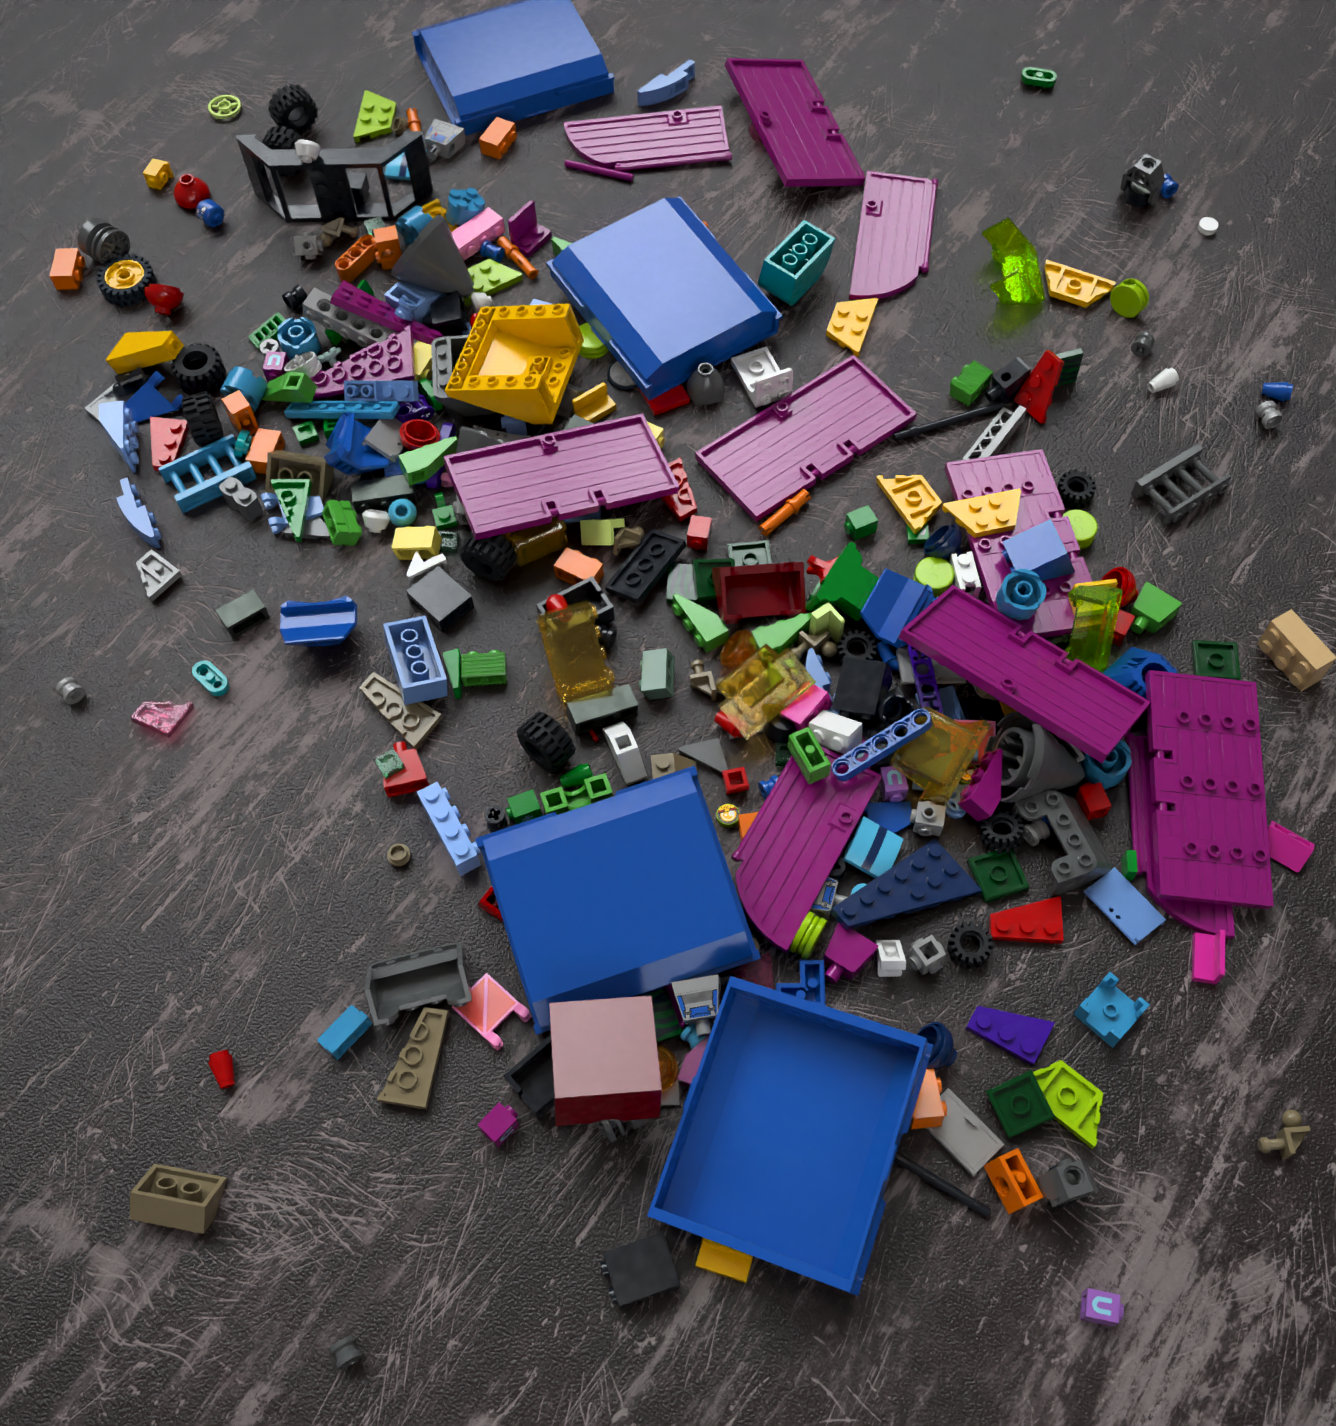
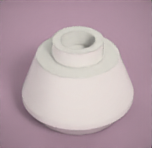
(307, 150)
(481, 300)
(375, 520)

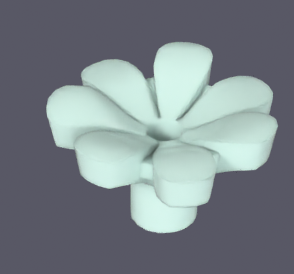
(329, 356)

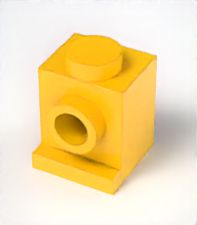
(157, 173)

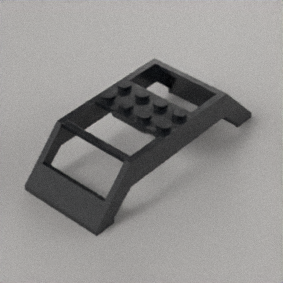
(331, 179)

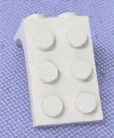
(762, 377)

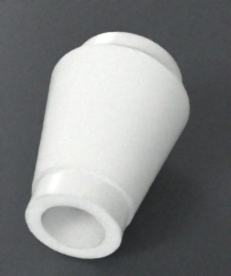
(1163, 380)

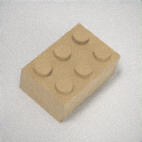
(1296, 650)

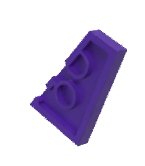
(1011, 1032)

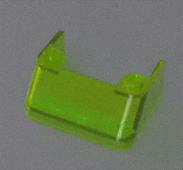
(1019, 265)
(1093, 624)

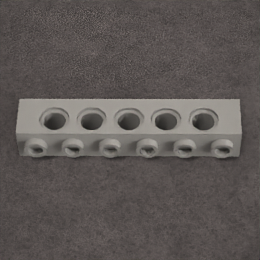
(348, 328)

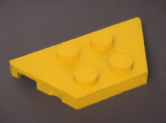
(1075, 285)
(851, 323)
(911, 498)
(986, 513)

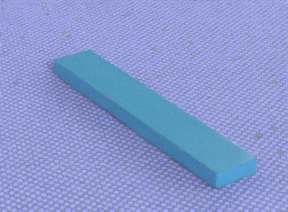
(335, 409)

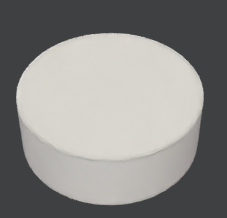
(1208, 226)

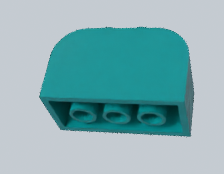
(796, 263)

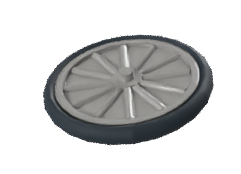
(619, 377)

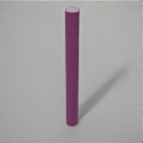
(599, 170)

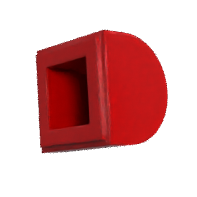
(735, 780)

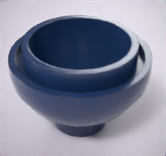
(944, 542)
(943, 1049)

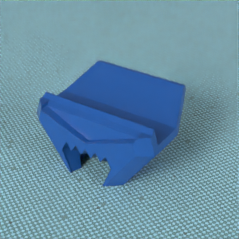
(347, 449)
(894, 605)
(317, 622)
(1132, 667)

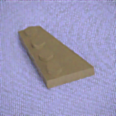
(411, 721)
(415, 1071)

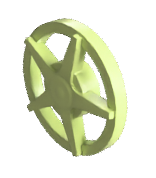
(224, 107)

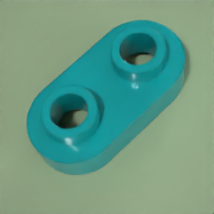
(242, 443)
(211, 679)

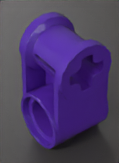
(414, 410)

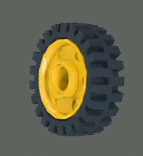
(125, 279)

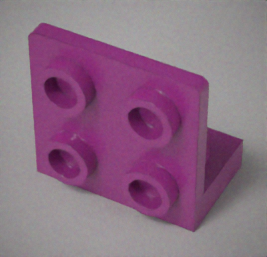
(526, 231)

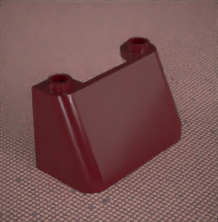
(760, 590)

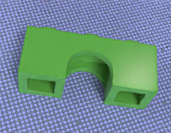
(593, 790)

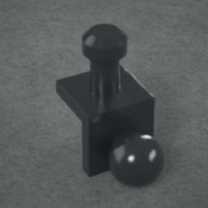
(130, 383)

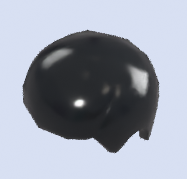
(894, 708)

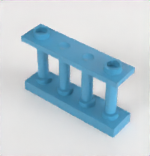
(208, 489)

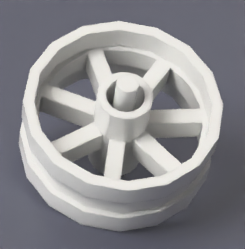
(304, 363)

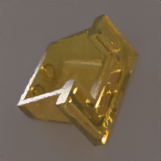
(762, 688)
(940, 755)

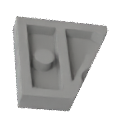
(156, 574)

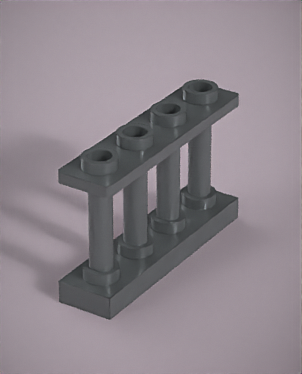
(1177, 467)

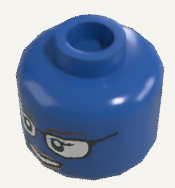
(210, 213)

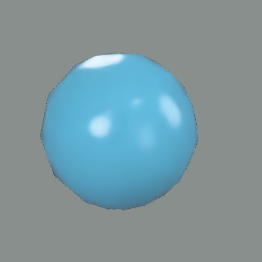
(402, 512)

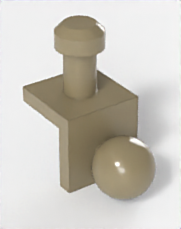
(335, 227)
(627, 538)
(817, 642)
(703, 680)
(1288, 1138)

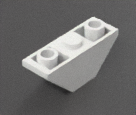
(625, 752)

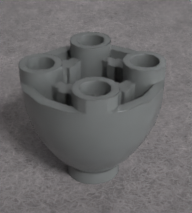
(705, 385)

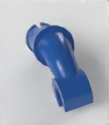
(887, 655)

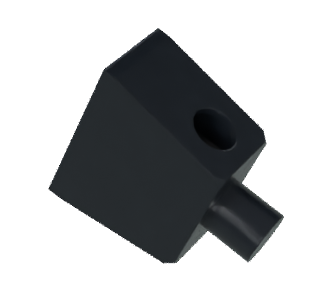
(448, 314)
(1008, 381)

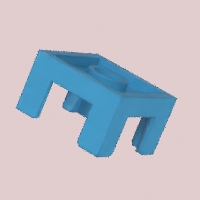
(1110, 1011)

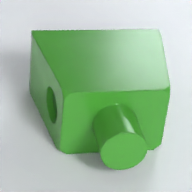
(1153, 609)

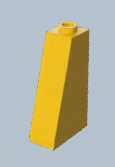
(143, 350)

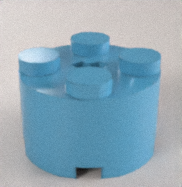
(463, 206)
(412, 224)
(298, 337)
(250, 386)
(1020, 594)
(1111, 770)

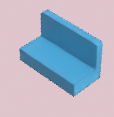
(344, 1031)

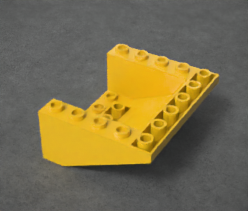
(518, 360)

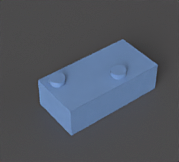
(415, 660)

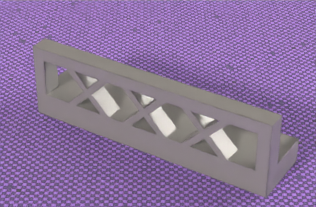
(1006, 431)

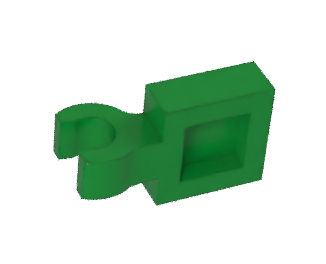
(443, 515)

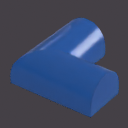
(811, 982)

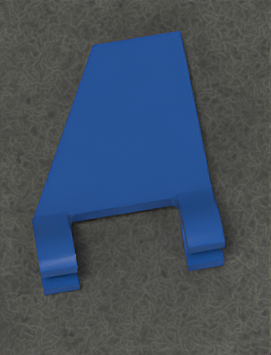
(150, 402)
(890, 815)

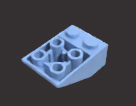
(420, 295)
(121, 430)

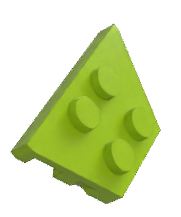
(374, 116)
(491, 277)
(1072, 1100)

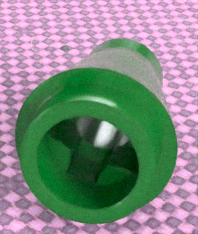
(576, 776)

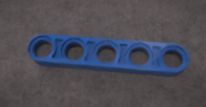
(888, 735)

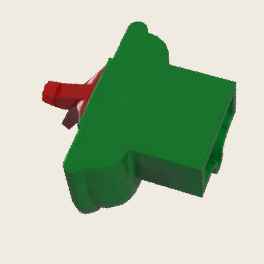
(841, 582)

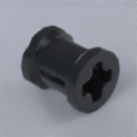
(499, 814)

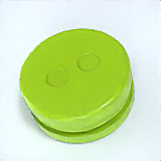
(1129, 298)
(592, 347)
(1083, 525)
(936, 573)
(808, 935)

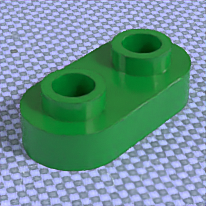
(1038, 77)
(426, 389)

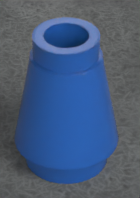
(1278, 390)

